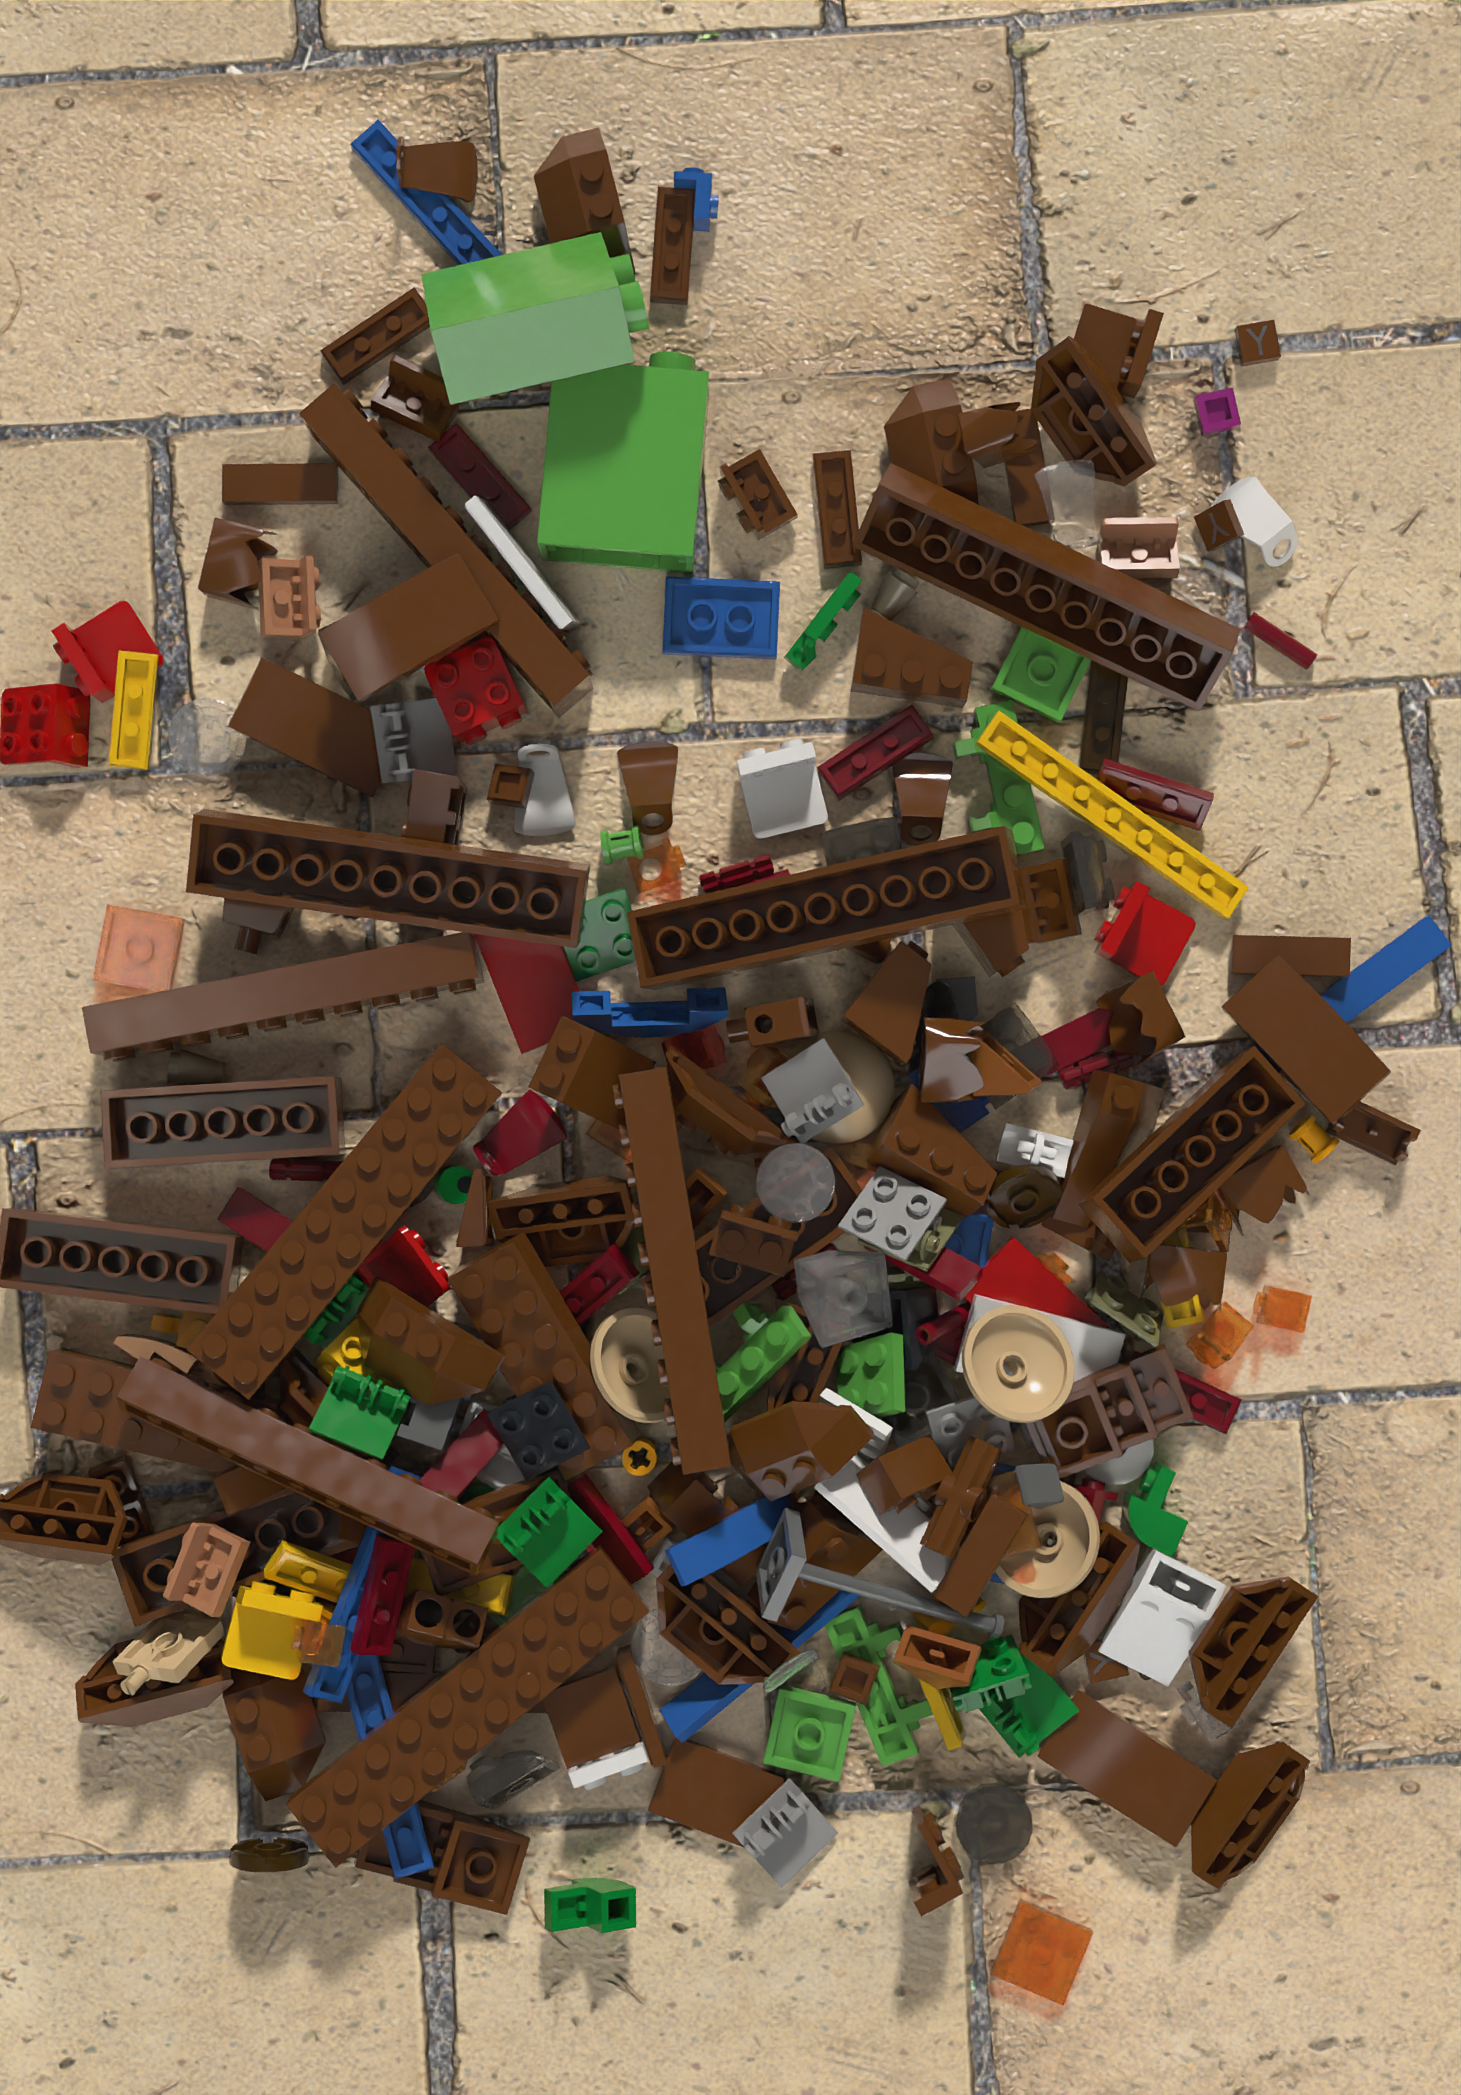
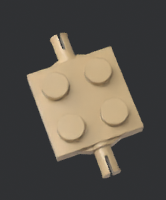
(167, 1649)

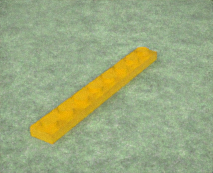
(1111, 815)

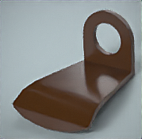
(438, 168)
(649, 781)
(922, 793)

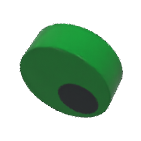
(453, 1184)

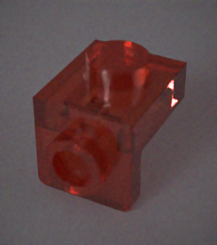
(700, 1046)

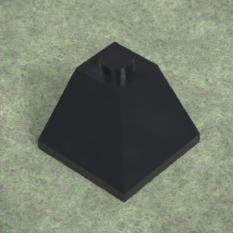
(909, 1311)

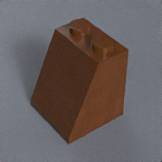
(996, 941)
(892, 1002)
(583, 1068)

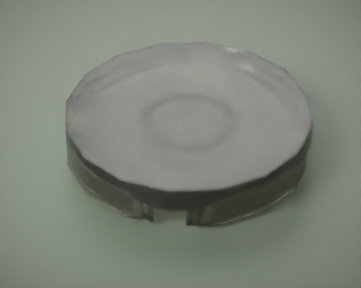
(993, 1823)

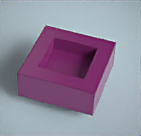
(1217, 411)

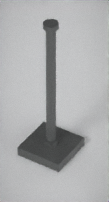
(785, 1562)

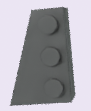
(439, 1422)

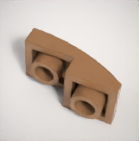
(150, 1347)

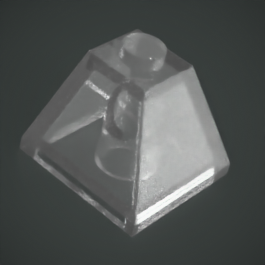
(844, 1294)

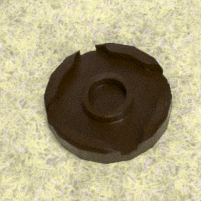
(1023, 1196)
(275, 1856)

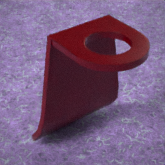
(520, 1135)

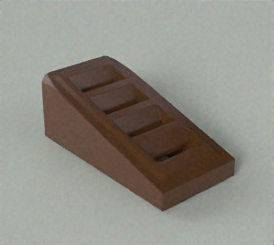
(476, 1223)

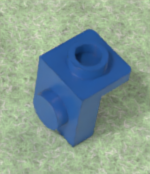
(705, 203)

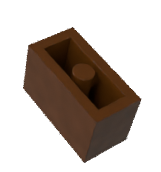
(904, 1475)

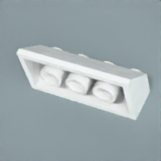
(893, 1532)

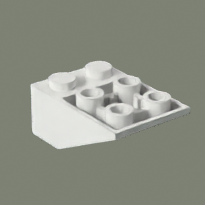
(1161, 1616)

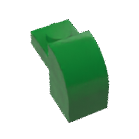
(1147, 1518)
(590, 1902)

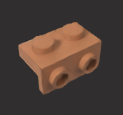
(1140, 546)
(288, 598)
(206, 1568)

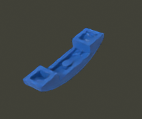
(650, 1019)
(726, 1539)

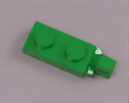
(822, 625)

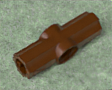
(961, 1497)

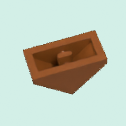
(1000, 1069)
(703, 1194)
(647, 1523)
(937, 1658)

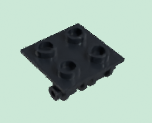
(538, 1430)

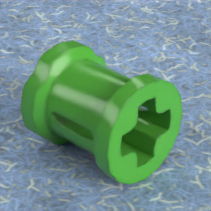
(622, 844)

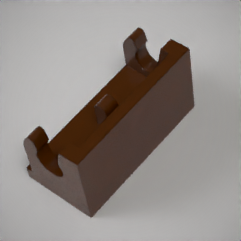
(1375, 1133)

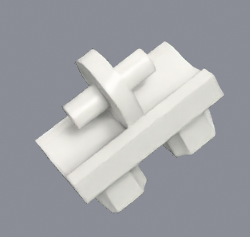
(1028, 1146)

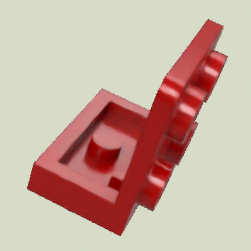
(96, 645)
(475, 691)
(44, 725)
(1144, 934)
(407, 1267)

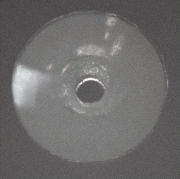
(893, 1575)

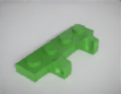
(1011, 794)
(767, 1348)
(886, 1715)

